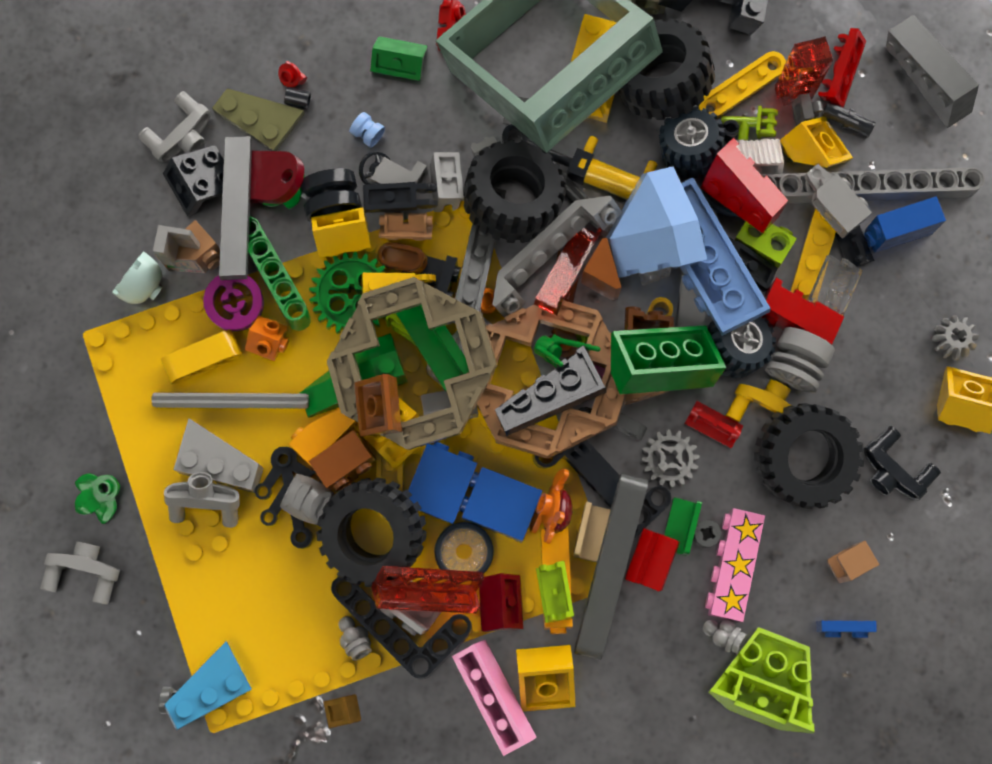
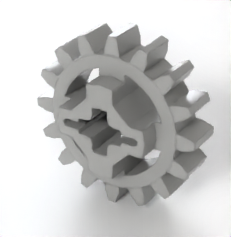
(679, 468)

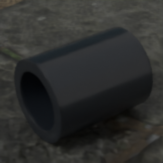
(297, 97)

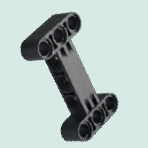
(604, 478)

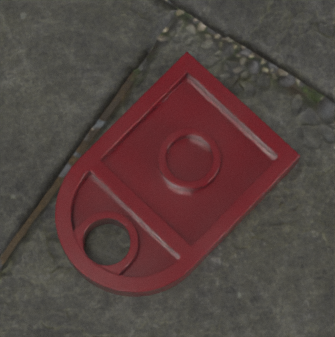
(271, 174)

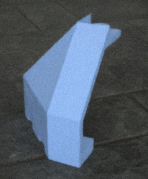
(656, 227)

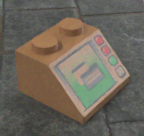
(199, 259)

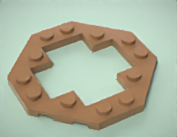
(573, 425)

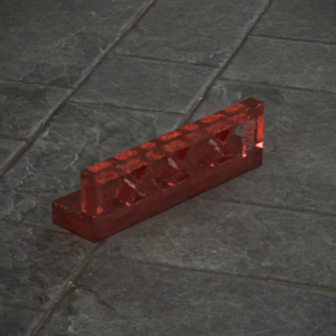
(426, 593)

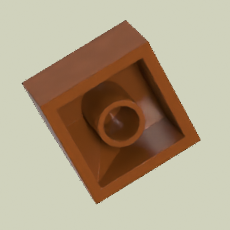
(343, 461)

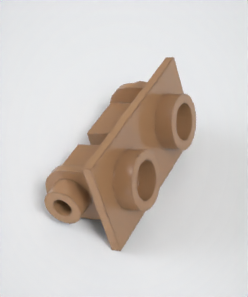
(417, 228)

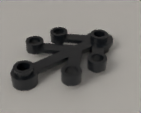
(287, 475)

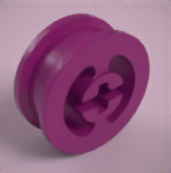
(239, 321)

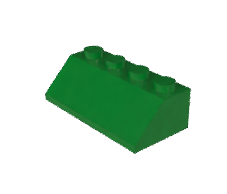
(664, 359)

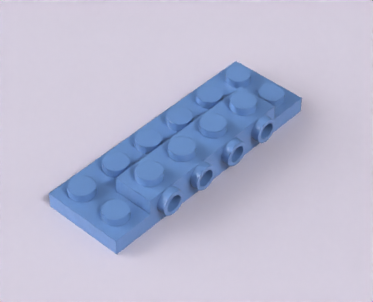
(722, 281)

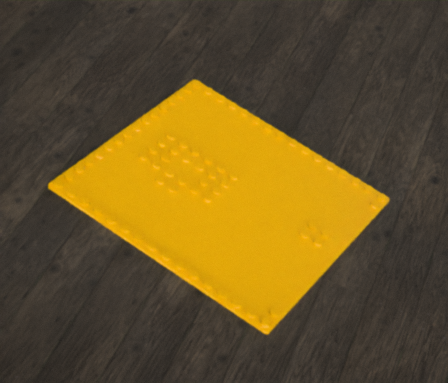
(250, 578)

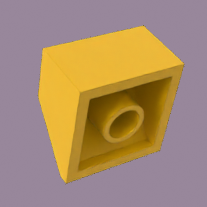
(966, 400)
(546, 678)

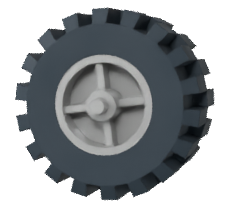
(691, 142)
(745, 347)

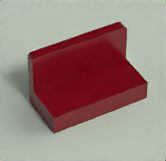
(501, 603)

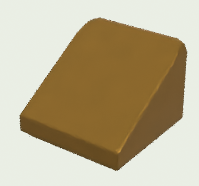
(342, 711)

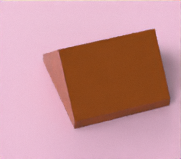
(601, 272)
(378, 405)

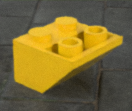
(341, 232)

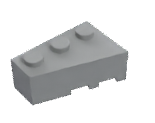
(209, 454)

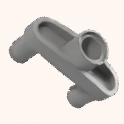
(185, 136)
(202, 494)
(83, 559)

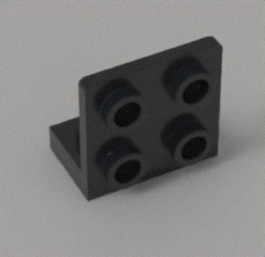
(195, 177)

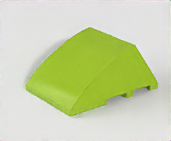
(769, 683)

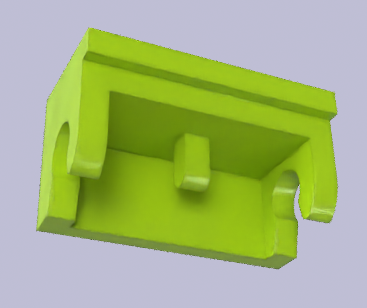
(555, 592)

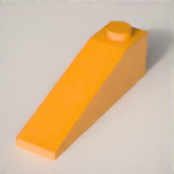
(321, 434)

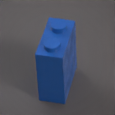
(904, 224)
(442, 481)
(500, 504)

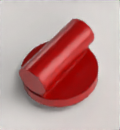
(290, 75)

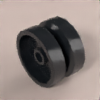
(329, 192)

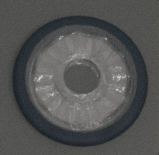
(467, 534)

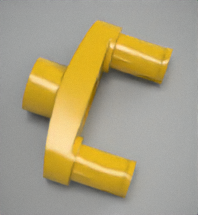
(771, 398)

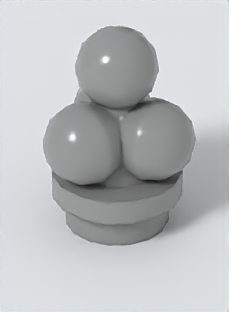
(726, 635)
(354, 640)

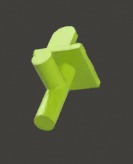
(747, 122)

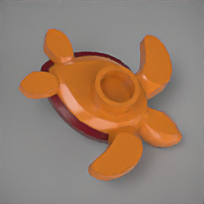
(553, 508)

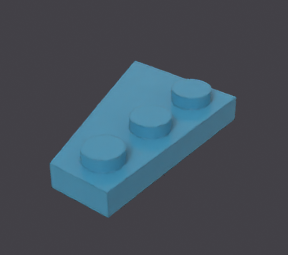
(209, 688)

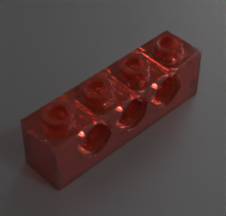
(804, 70)

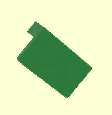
(398, 58)
(682, 523)

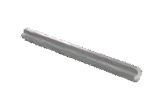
(230, 400)

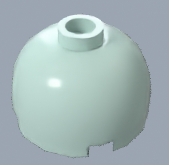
(140, 281)

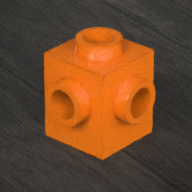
(267, 338)

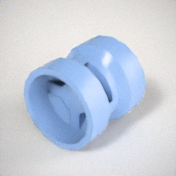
(367, 129)

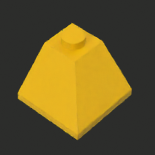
(815, 143)

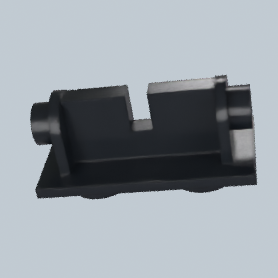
(855, 247)

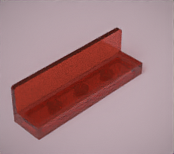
(567, 270)

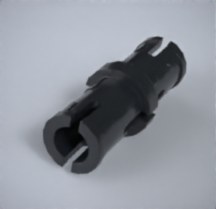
(864, 126)

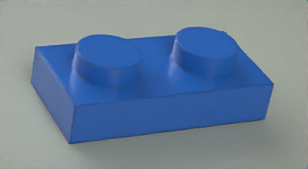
(858, 628)

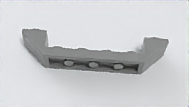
(600, 210)

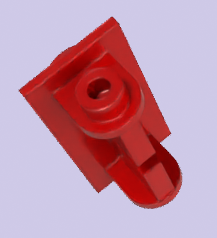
(449, 14)
(714, 424)

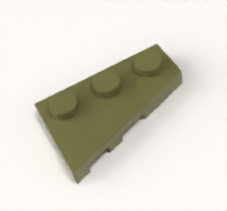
(258, 117)

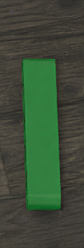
(281, 281)

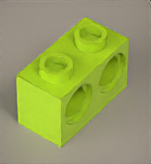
(762, 244)

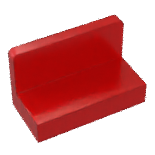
(652, 559)

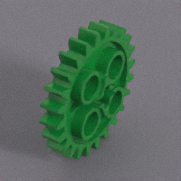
(353, 270)

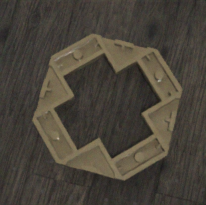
(439, 311)

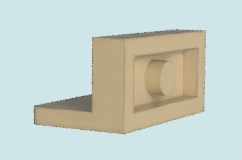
(591, 532)

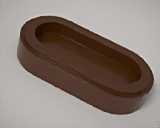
(402, 258)

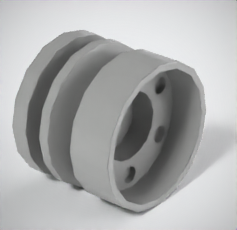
(800, 359)

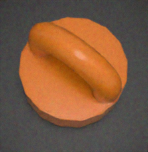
(487, 302)

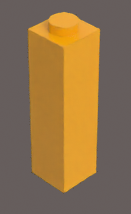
(550, 554)

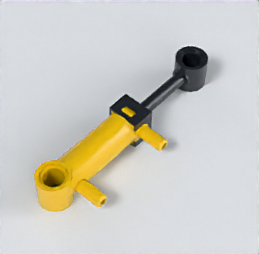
(587, 169)

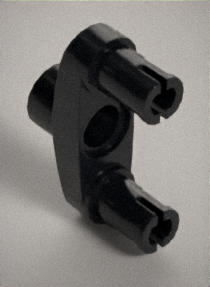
(891, 474)

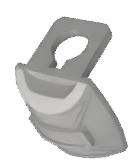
(306, 498)

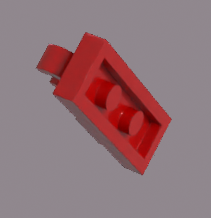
(844, 67)

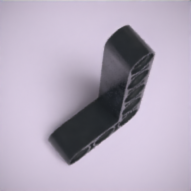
(395, 633)

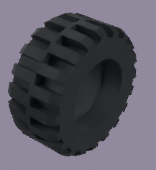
(681, 89)
(521, 164)
(841, 465)
(338, 539)

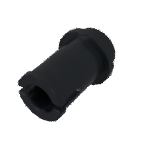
(731, 130)

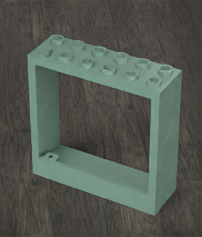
(575, 89)

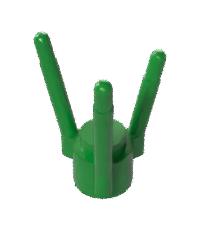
(551, 351)

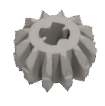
(951, 328)

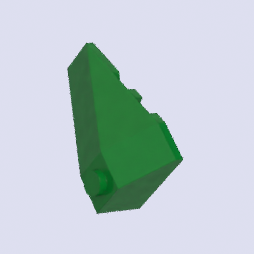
(370, 364)

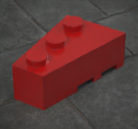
(743, 189)
(793, 311)

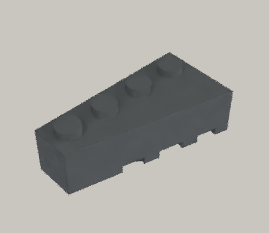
(933, 70)

